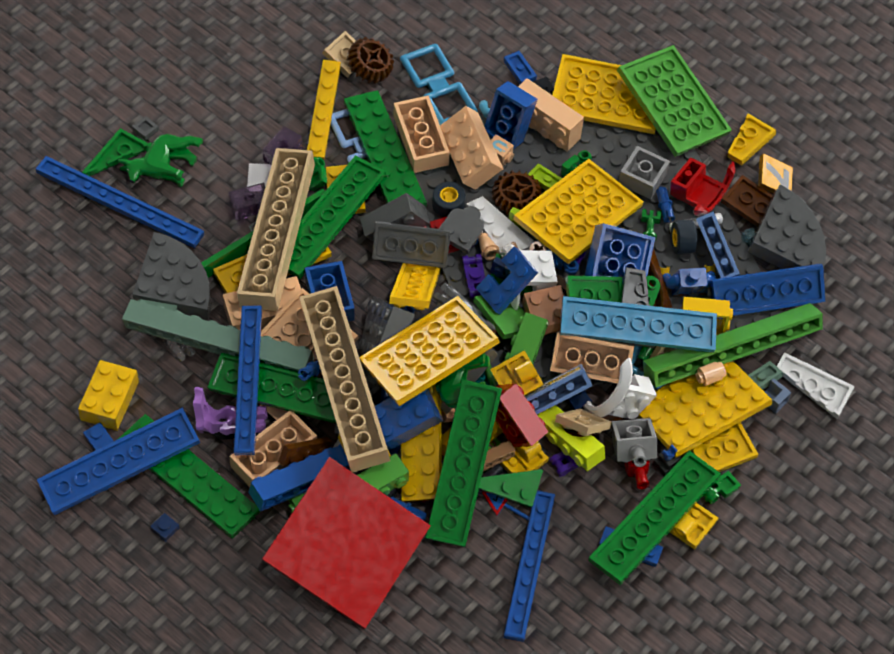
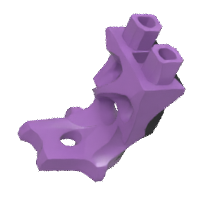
(208, 418)

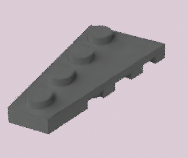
(635, 290)

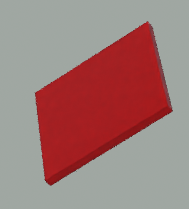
(346, 543)

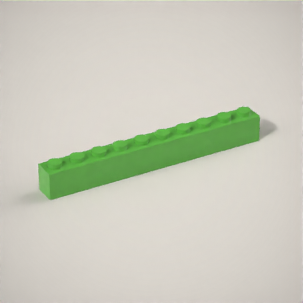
(735, 344)

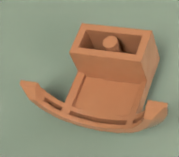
(545, 304)

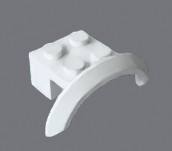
(543, 263)
(629, 396)

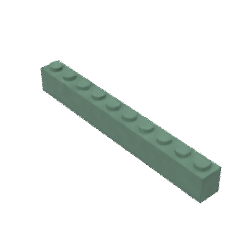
(209, 335)

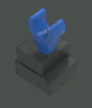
(666, 460)

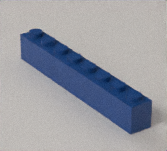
(295, 478)

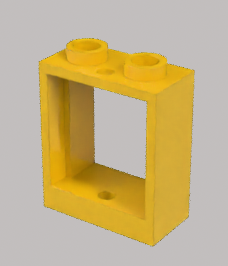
(721, 307)

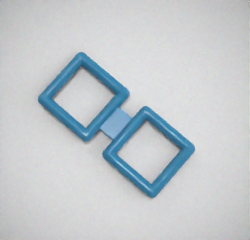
(437, 83)

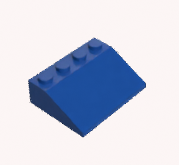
(616, 249)

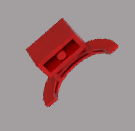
(697, 188)

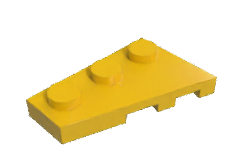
(750, 139)

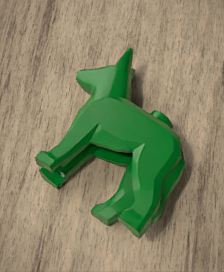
(158, 156)
(450, 385)

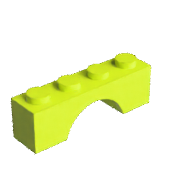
(584, 450)

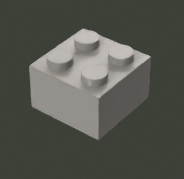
(644, 172)

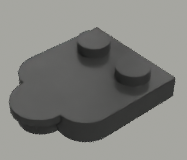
(465, 227)

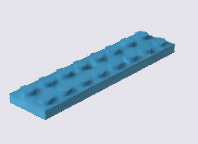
(638, 324)

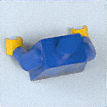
(689, 281)

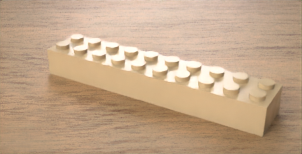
(276, 229)
(344, 379)

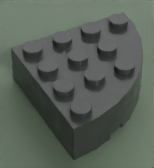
(789, 233)
(174, 277)
(381, 324)

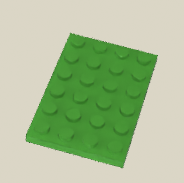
(674, 100)

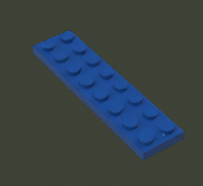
(118, 461)

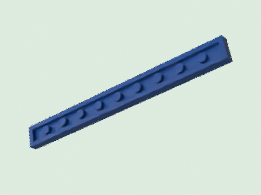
(120, 202)

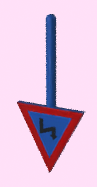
(498, 503)

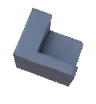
(778, 394)

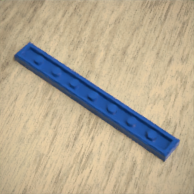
(248, 380)
(529, 567)

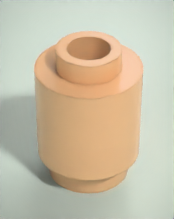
(710, 373)

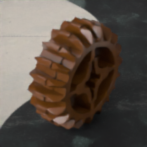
(362, 52)
(513, 189)

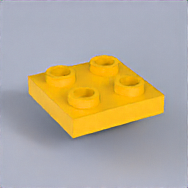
(519, 371)
(526, 459)
(694, 525)

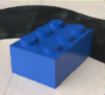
(510, 113)
(329, 276)
(407, 420)

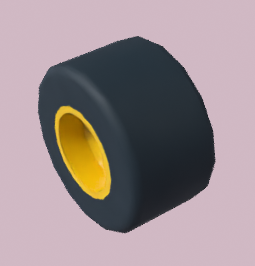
(448, 197)
(683, 236)

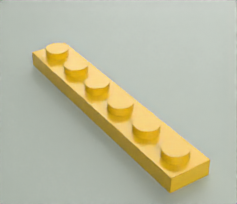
(324, 108)

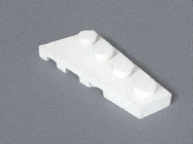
(499, 227)
(818, 385)

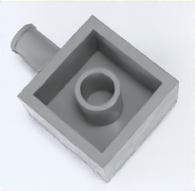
(634, 440)

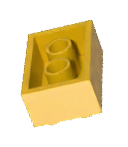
(108, 395)

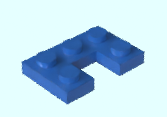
(521, 275)

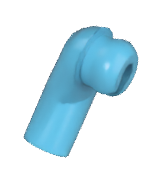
(483, 106)

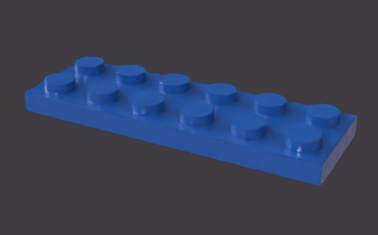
(771, 289)

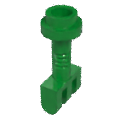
(650, 219)

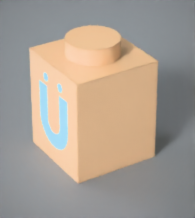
(503, 149)

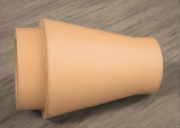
(487, 247)

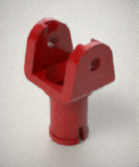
(640, 474)

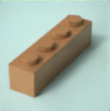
(499, 454)

